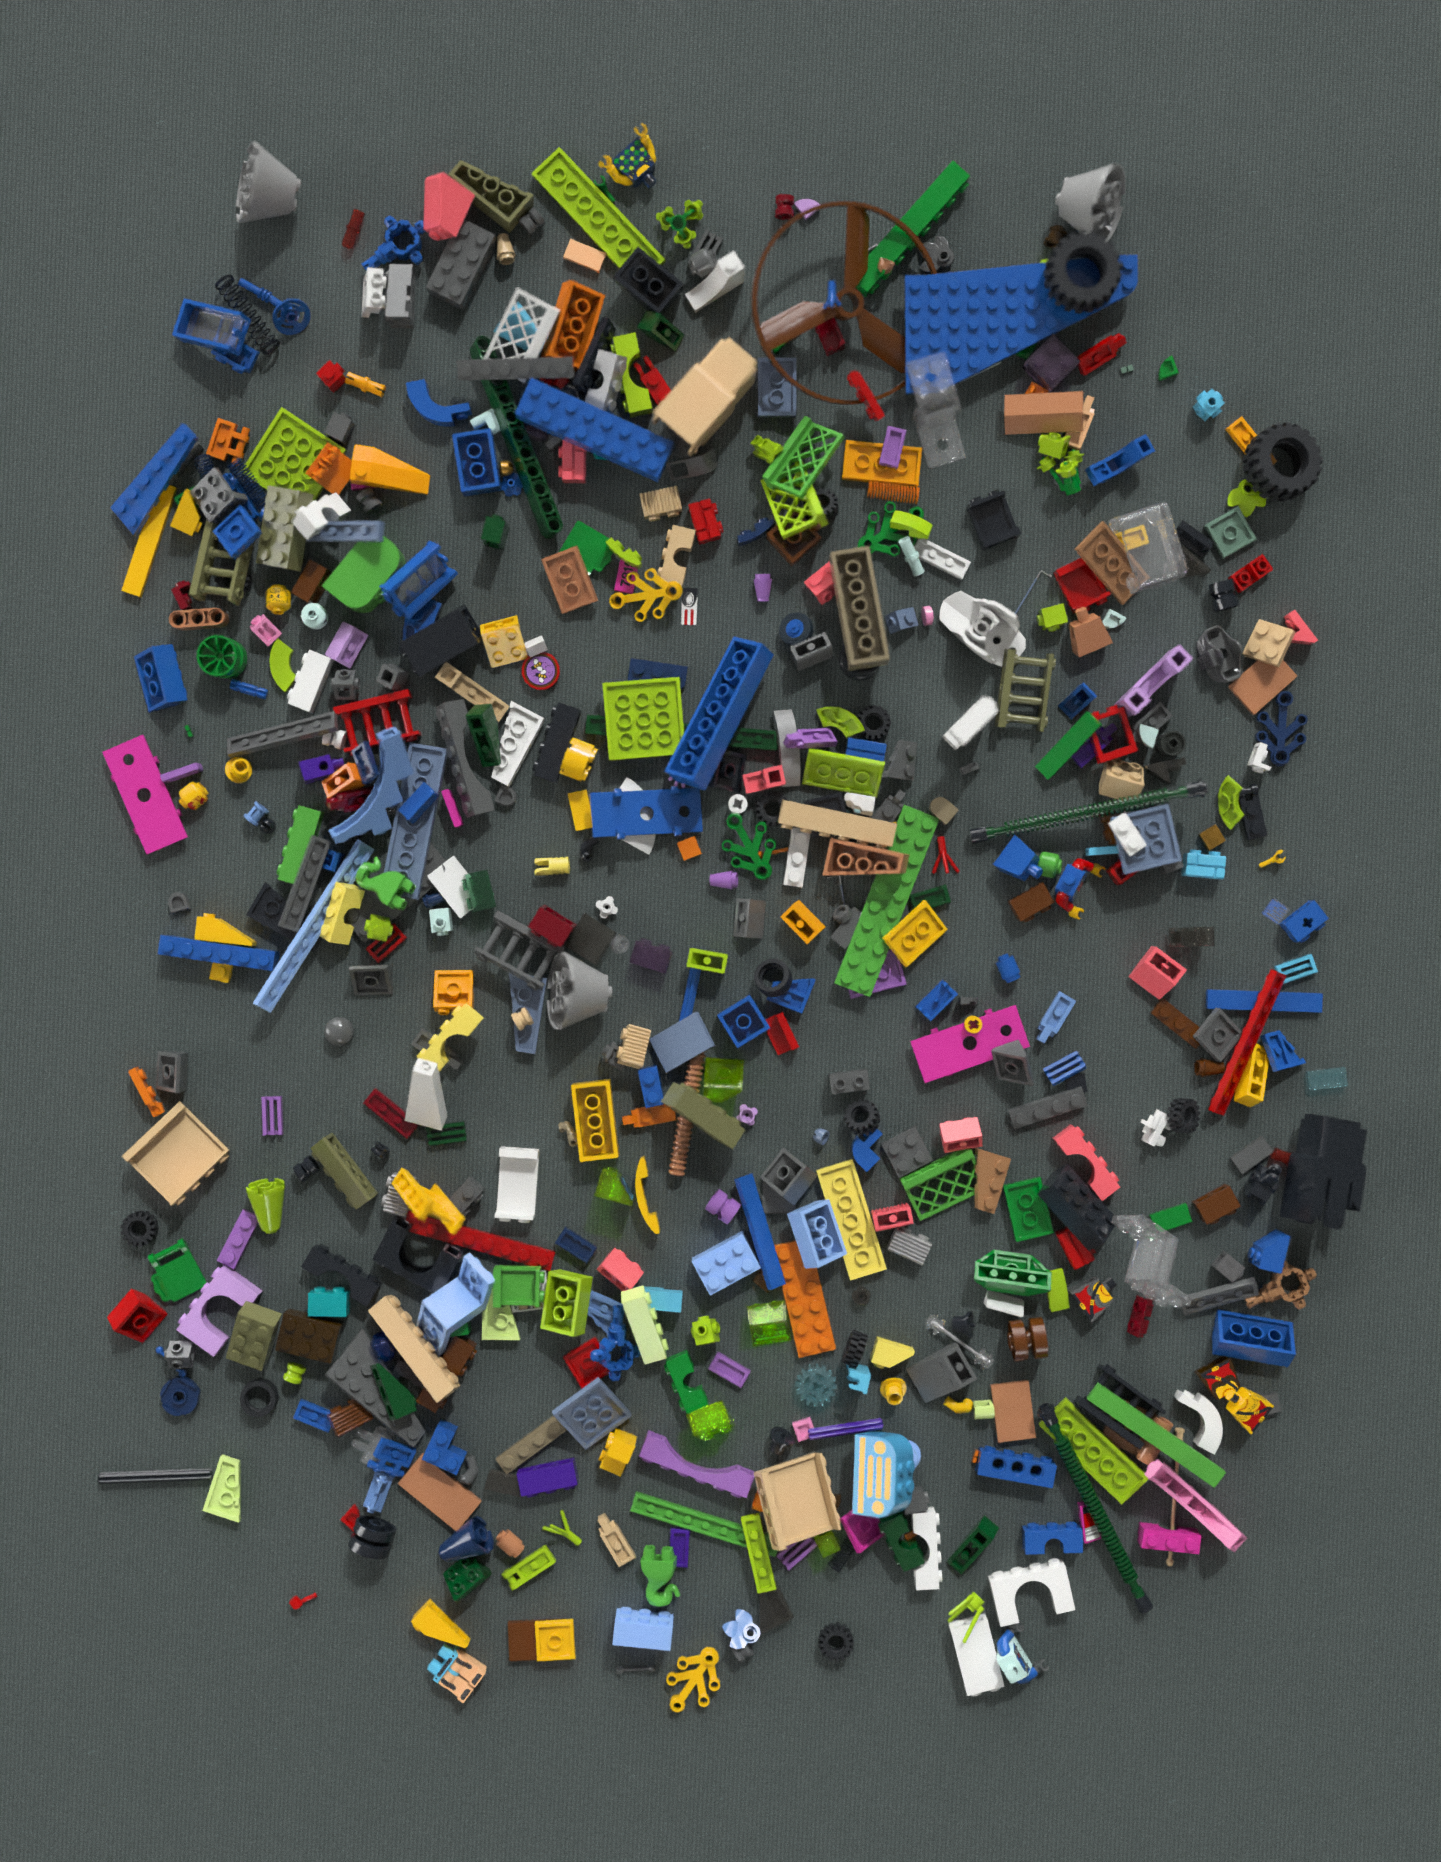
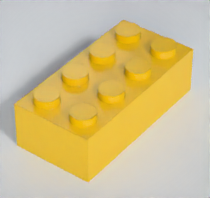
(595, 1120)

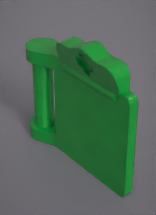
(591, 546)
(178, 1276)

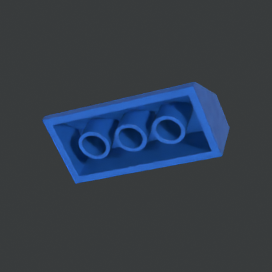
(1253, 1338)

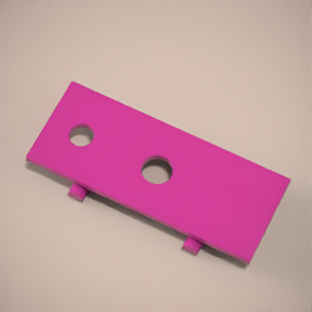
(157, 819)
(943, 1050)

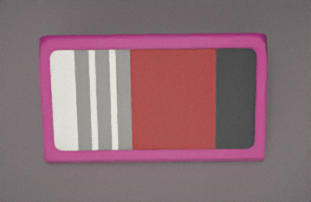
(1090, 1531)

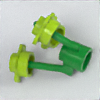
(684, 236)
(1067, 470)

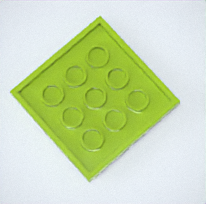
(287, 454)
(643, 718)

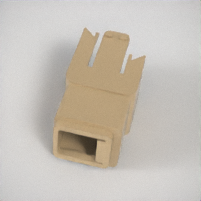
(708, 394)

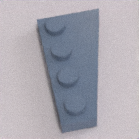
(533, 1000)

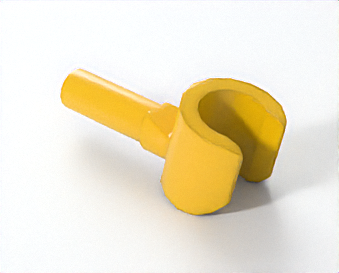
(1273, 859)

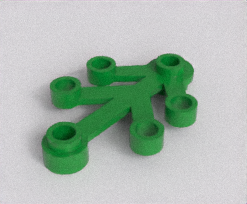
(886, 532)
(750, 849)

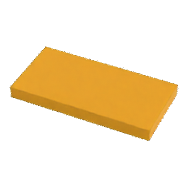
(863, 459)

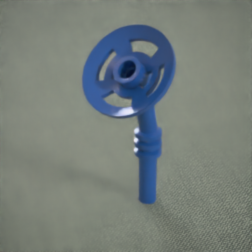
(287, 311)

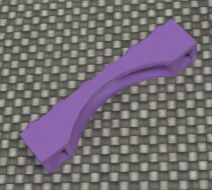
(733, 1478)

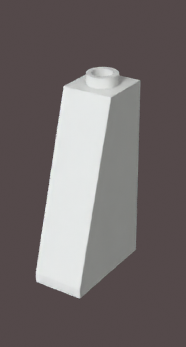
(426, 1097)

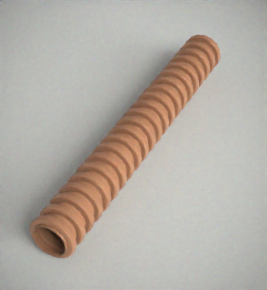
(684, 1126)

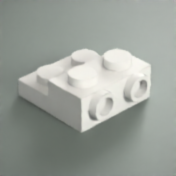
(372, 292)

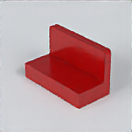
(781, 1034)

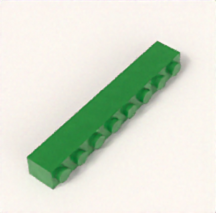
(918, 219)

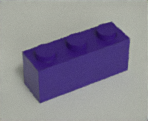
(547, 1477)

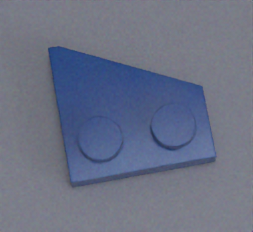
(796, 996)
(1280, 1051)

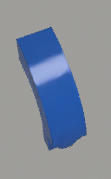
(432, 412)
(1120, 461)

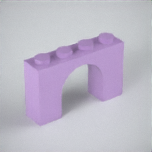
(1156, 676)
(196, 1323)

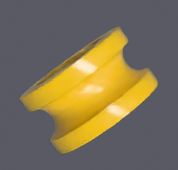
(972, 1018)

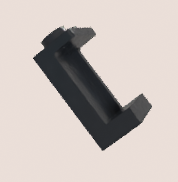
(992, 519)

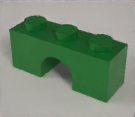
(691, 1397)

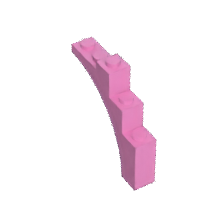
(1196, 1504)

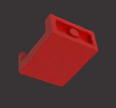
(1080, 585)

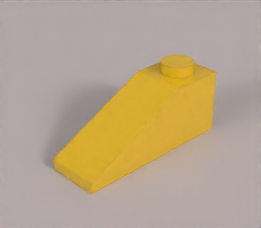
(217, 930)
(1253, 1080)
(436, 1624)

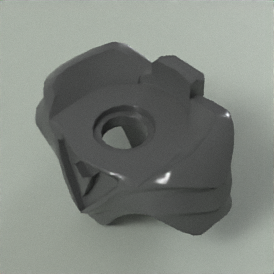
(1212, 659)

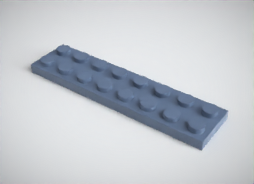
(411, 841)

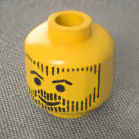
(278, 599)

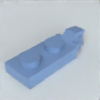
(1055, 1016)

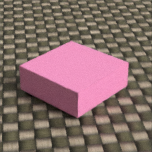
(801, 1428)

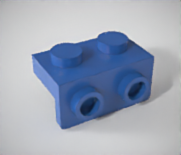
(241, 363)

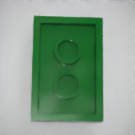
(1027, 1210)

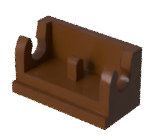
(310, 582)

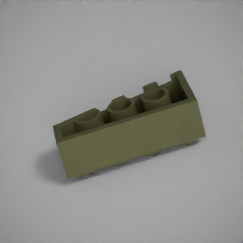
(495, 198)

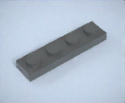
(1047, 1107)
(1221, 1295)

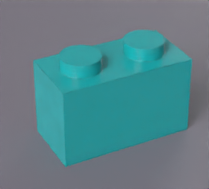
(329, 1302)

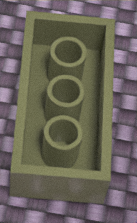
(281, 541)
(703, 1114)

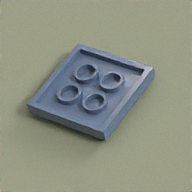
(1158, 833)
(591, 1413)

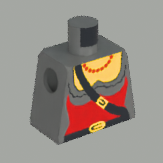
(1093, 1295)

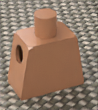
(1087, 633)

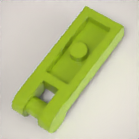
(529, 1567)

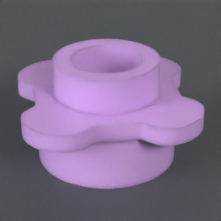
(751, 1111)

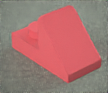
(1303, 633)

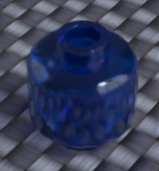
(382, 1347)

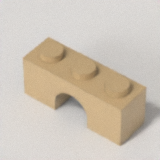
(679, 540)

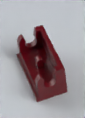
(830, 336)

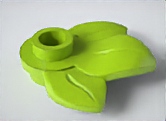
(1244, 499)

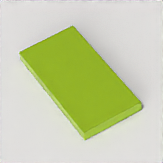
(843, 772)

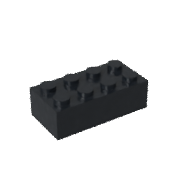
(1077, 1207)

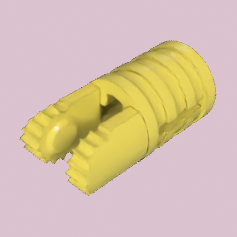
(556, 866)

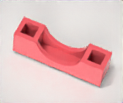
(1100, 1181)

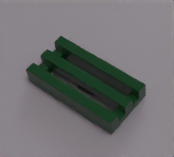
(430, 1135)

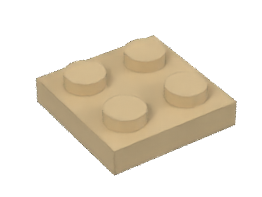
(1268, 643)

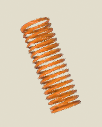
(893, 487)

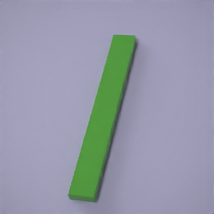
(1156, 1435)
(692, 1520)

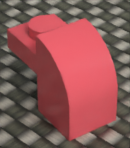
(764, 779)

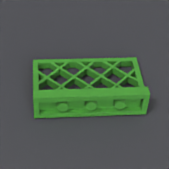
(791, 453)
(933, 1170)

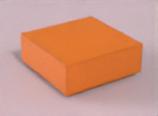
(689, 848)

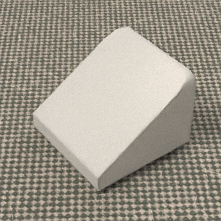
(535, 646)

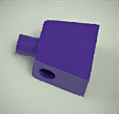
(311, 768)

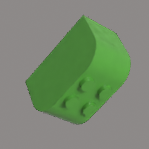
(362, 572)

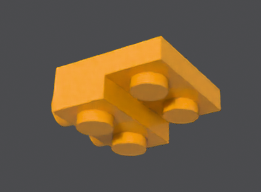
(452, 989)

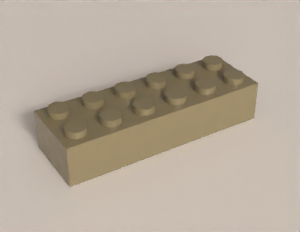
(859, 608)

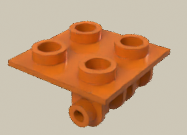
(331, 469)

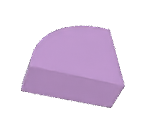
(804, 204)

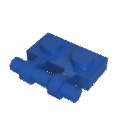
(392, 1452)

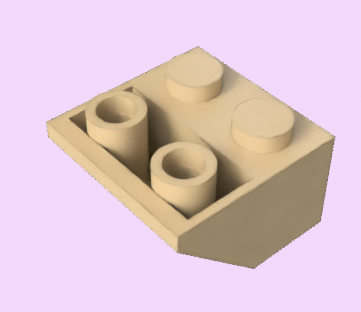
(1121, 779)

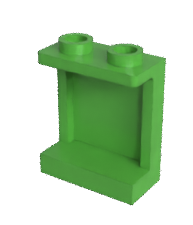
(518, 1285)

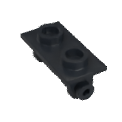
(1193, 539)

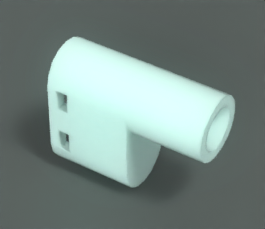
(488, 418)

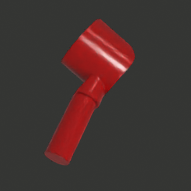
(296, 1603)

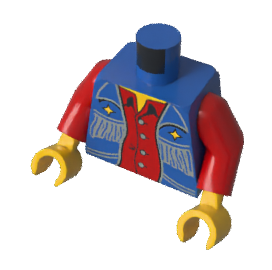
(1071, 882)

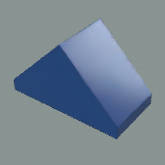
(1077, 700)
(333, 860)

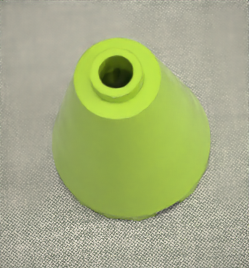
(267, 1203)

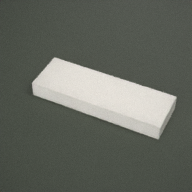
(941, 558)

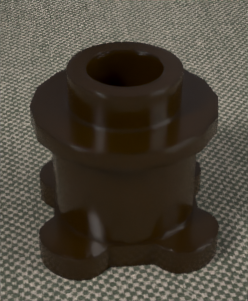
(1056, 234)

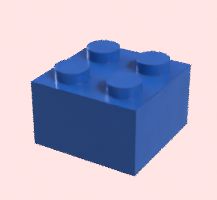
(743, 1021)

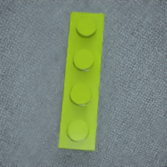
(758, 1553)

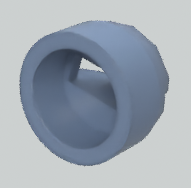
(821, 1136)

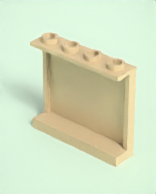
(177, 1154)
(797, 1500)

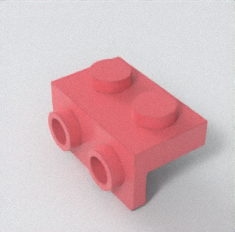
(821, 584)

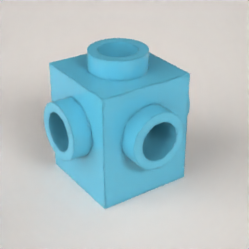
(1208, 404)

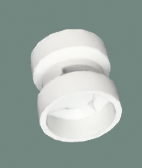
(336, 739)

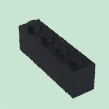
(558, 739)

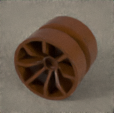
(1022, 1340)

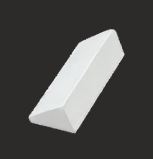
(1004, 1303)

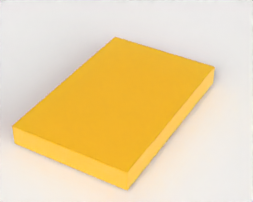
(915, 933)

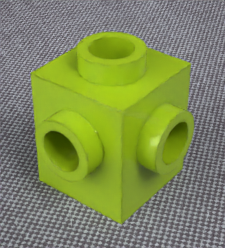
(705, 1331)

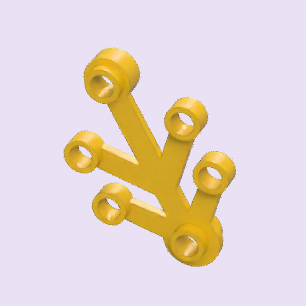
(649, 594)
(694, 1676)

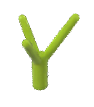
(567, 1533)

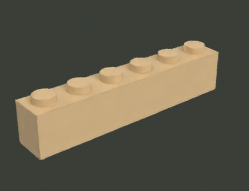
(836, 823)
(414, 1348)

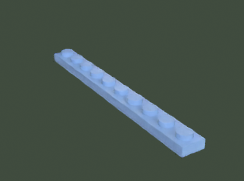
(310, 930)

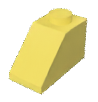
(889, 1353)

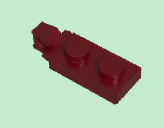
(349, 800)

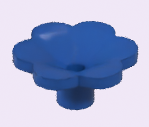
(511, 489)

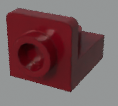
(183, 599)

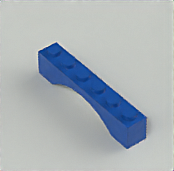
(218, 952)

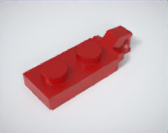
(1100, 353)

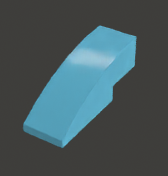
(665, 1299)

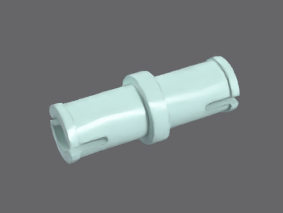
(911, 556)

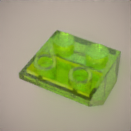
(710, 1421)

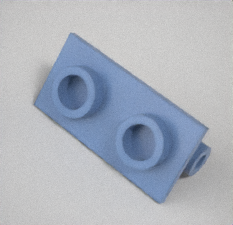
(377, 1492)

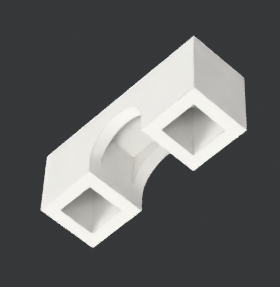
(317, 514)

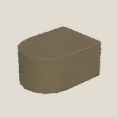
(942, 809)

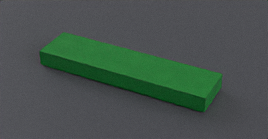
(1068, 745)

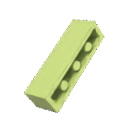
(644, 1325)

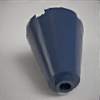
(467, 1541)

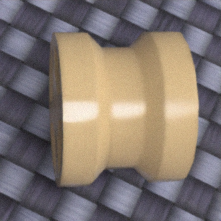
(522, 1018)

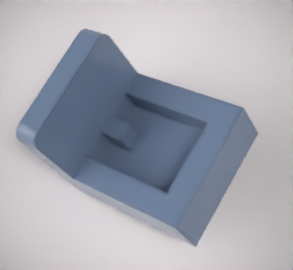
(901, 620)

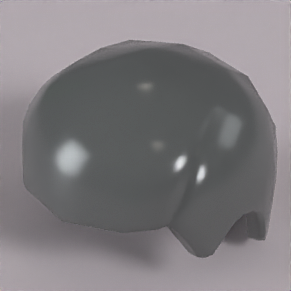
(339, 1031)

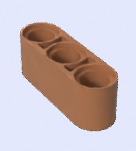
(190, 616)

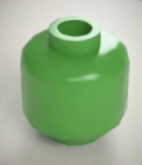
(1050, 864)

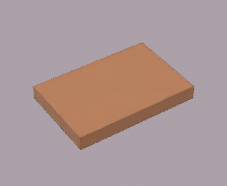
(569, 579)
(1261, 684)
(1013, 1411)

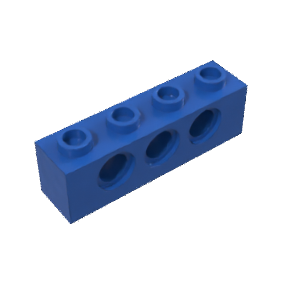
(1043, 1477)

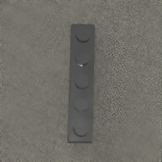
(304, 883)

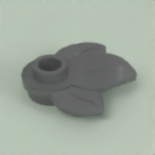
(936, 251)

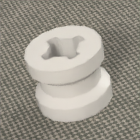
(735, 805)

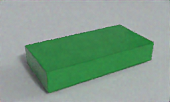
(1171, 1217)

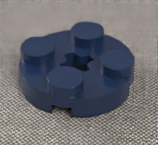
(190, 1392)

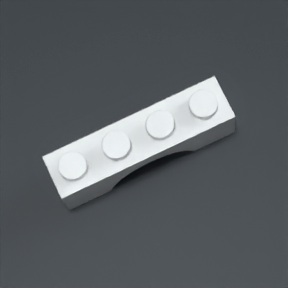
(924, 1524)

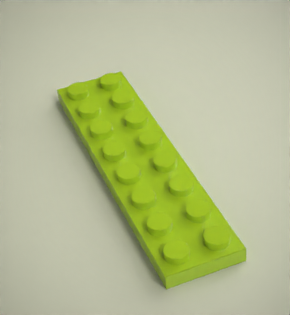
(591, 209)

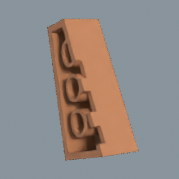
(860, 859)

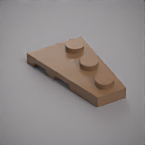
(991, 1174)

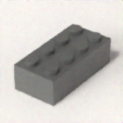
(461, 265)

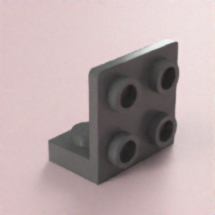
(216, 497)

